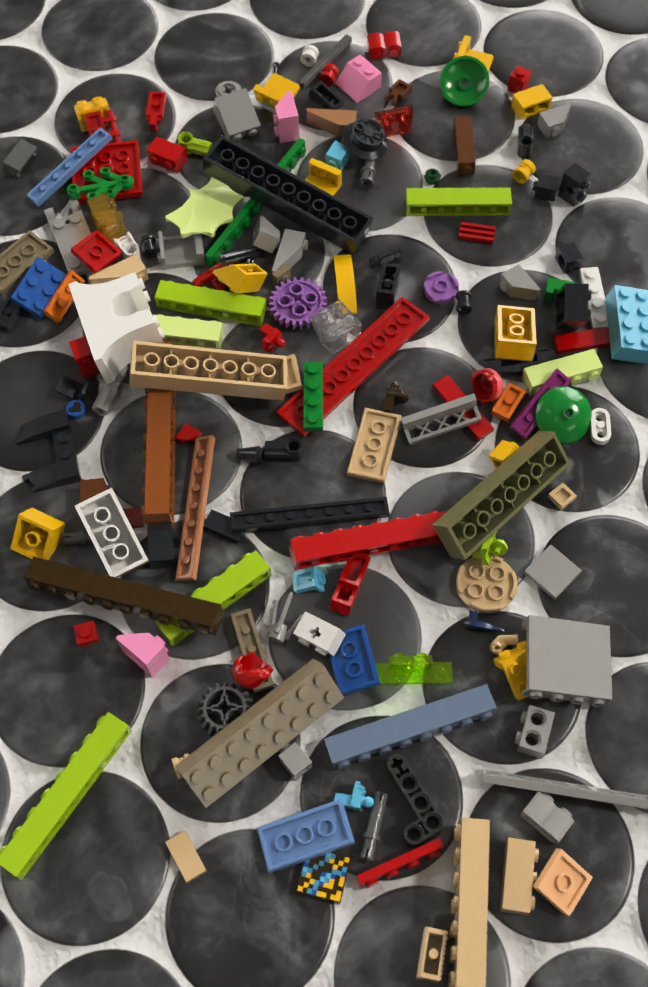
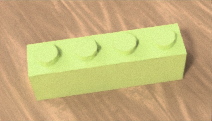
(191, 331)
(577, 367)

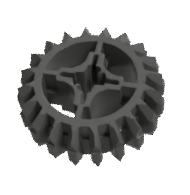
(216, 710)

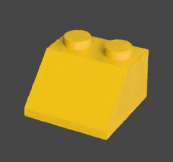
(37, 534)

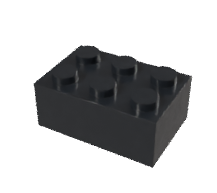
(572, 306)

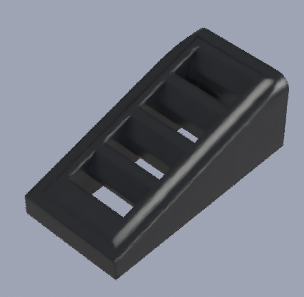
(325, 91)

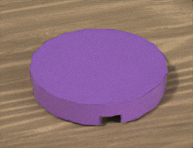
(440, 287)

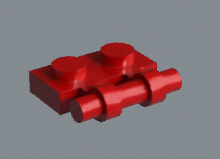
(96, 121)

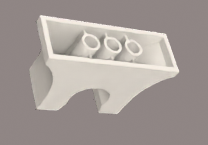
(113, 318)

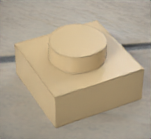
(562, 496)

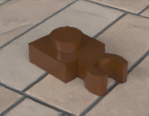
(398, 90)

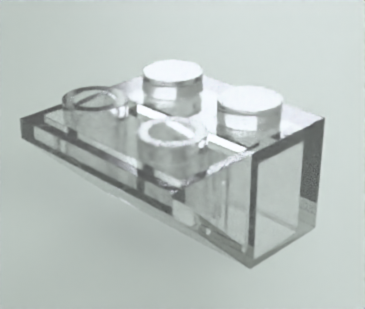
(336, 326)

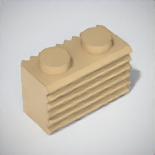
(432, 954)

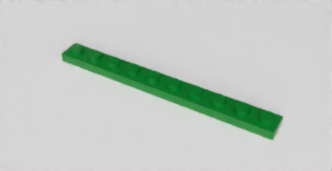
(251, 209)

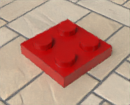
(96, 252)

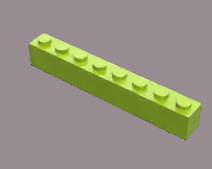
(64, 795)

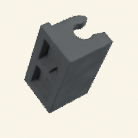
(19, 157)

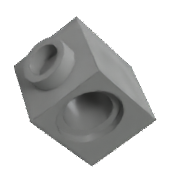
(294, 760)

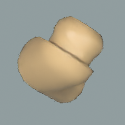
(502, 642)

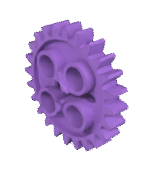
(296, 302)

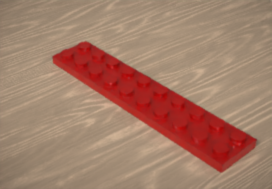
(359, 360)

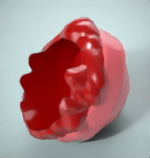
(487, 385)

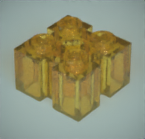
(106, 217)

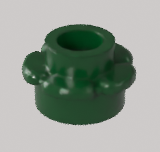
(432, 176)

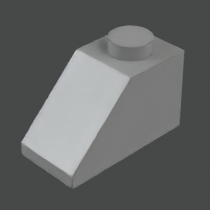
(553, 120)
(266, 235)
(519, 284)

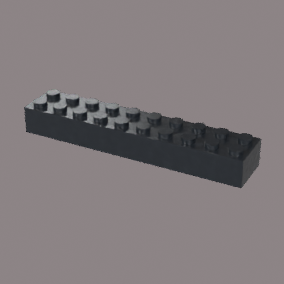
(287, 194)

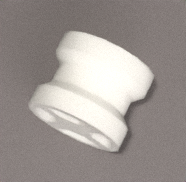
(309, 55)

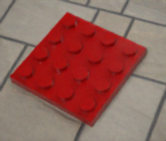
(121, 159)

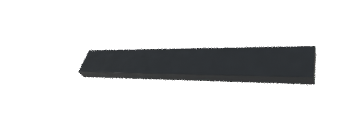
(309, 514)

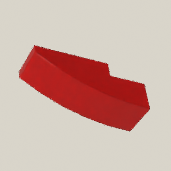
(349, 585)

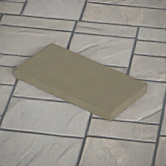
(19, 257)

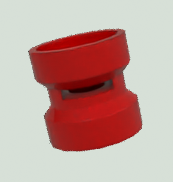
(329, 74)

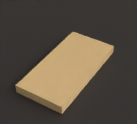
(374, 445)

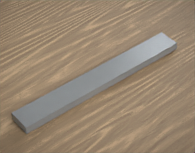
(564, 788)

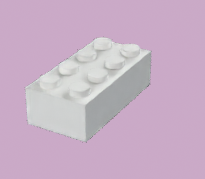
(111, 533)

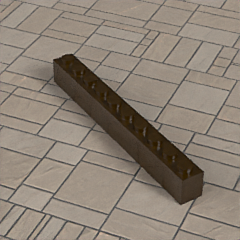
(124, 596)

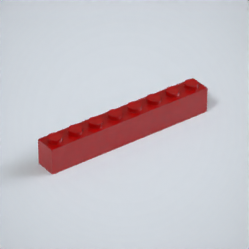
(364, 540)

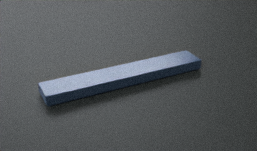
(69, 167)

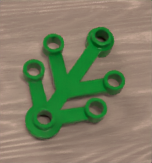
(122, 182)

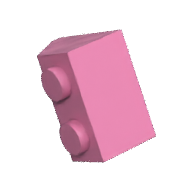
(359, 79)
(286, 119)
(145, 651)

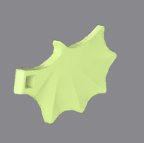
(205, 209)

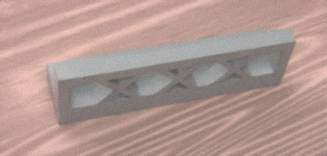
(438, 413)

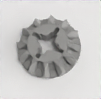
(230, 86)

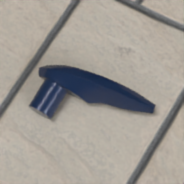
(480, 625)

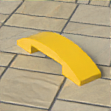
(345, 281)

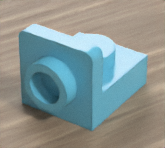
(308, 580)

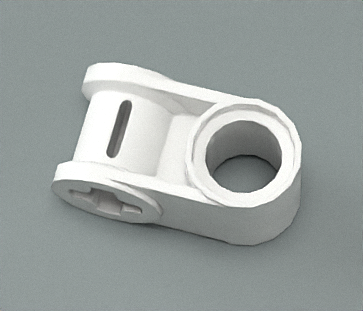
(127, 246)

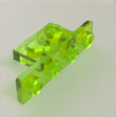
(414, 670)

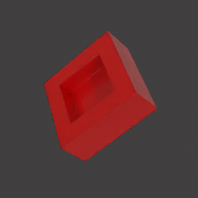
(86, 633)

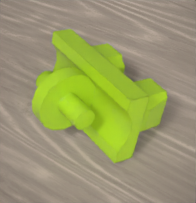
(489, 549)

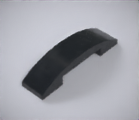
(540, 356)

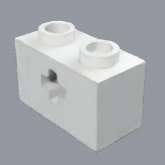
(311, 626)

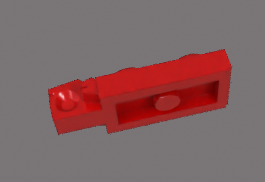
(155, 109)

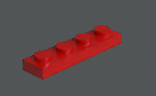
(410, 859)

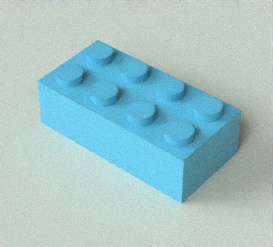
(628, 323)

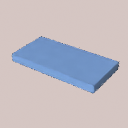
(305, 835)

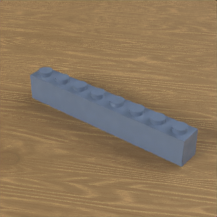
(410, 726)

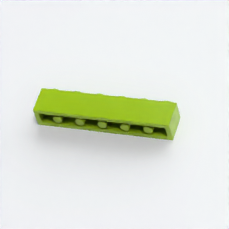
(458, 201)
(211, 303)
(225, 589)

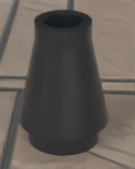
(251, 454)

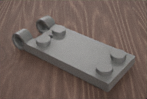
(69, 232)

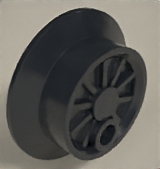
(365, 139)

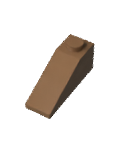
(331, 120)

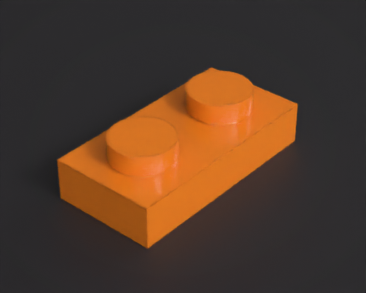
(508, 402)

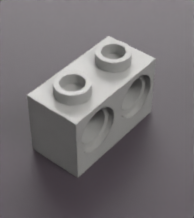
(539, 733)

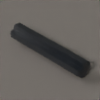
(240, 255)

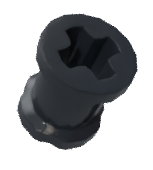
(148, 246)
(463, 302)

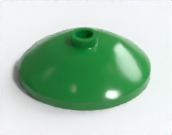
(462, 70)
(551, 413)

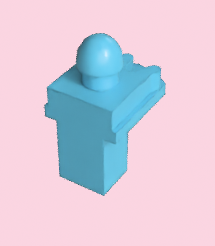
(357, 799)

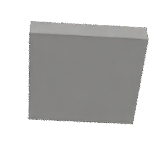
(552, 572)

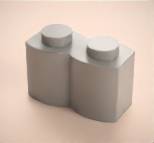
(547, 817)

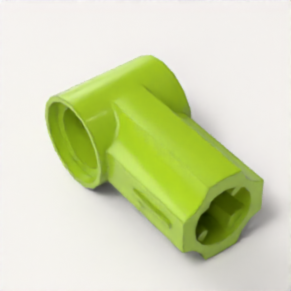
(193, 145)

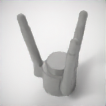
(278, 631)

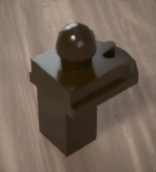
(393, 395)

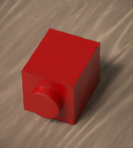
(519, 80)

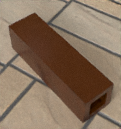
(464, 145)

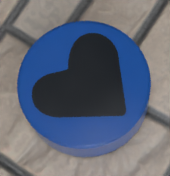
(76, 409)

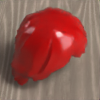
(250, 671)

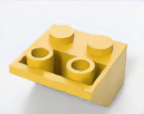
(242, 277)

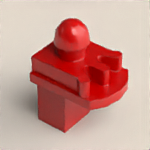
(272, 338)

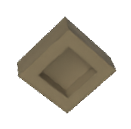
(281, 275)

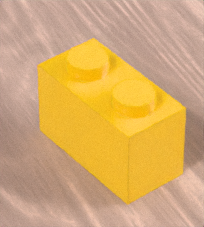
(531, 101)

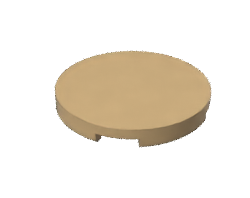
(486, 587)

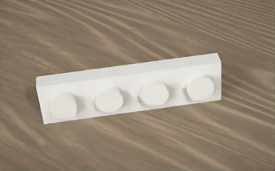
(597, 303)

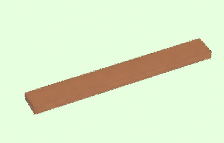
(195, 509)

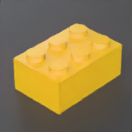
(515, 333)

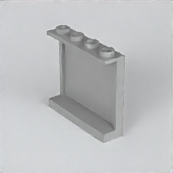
(567, 661)

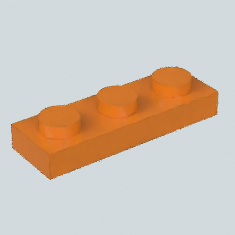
(62, 297)

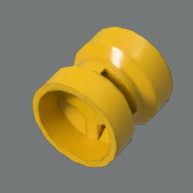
(525, 169)

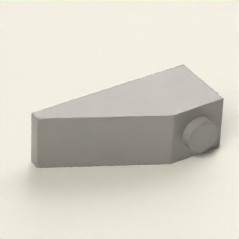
(290, 249)

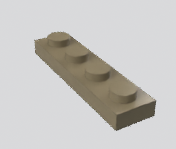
(250, 641)

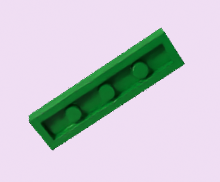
(313, 396)

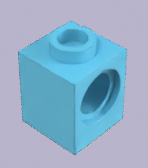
(337, 155)

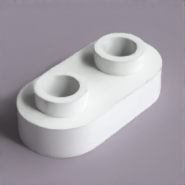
(600, 427)

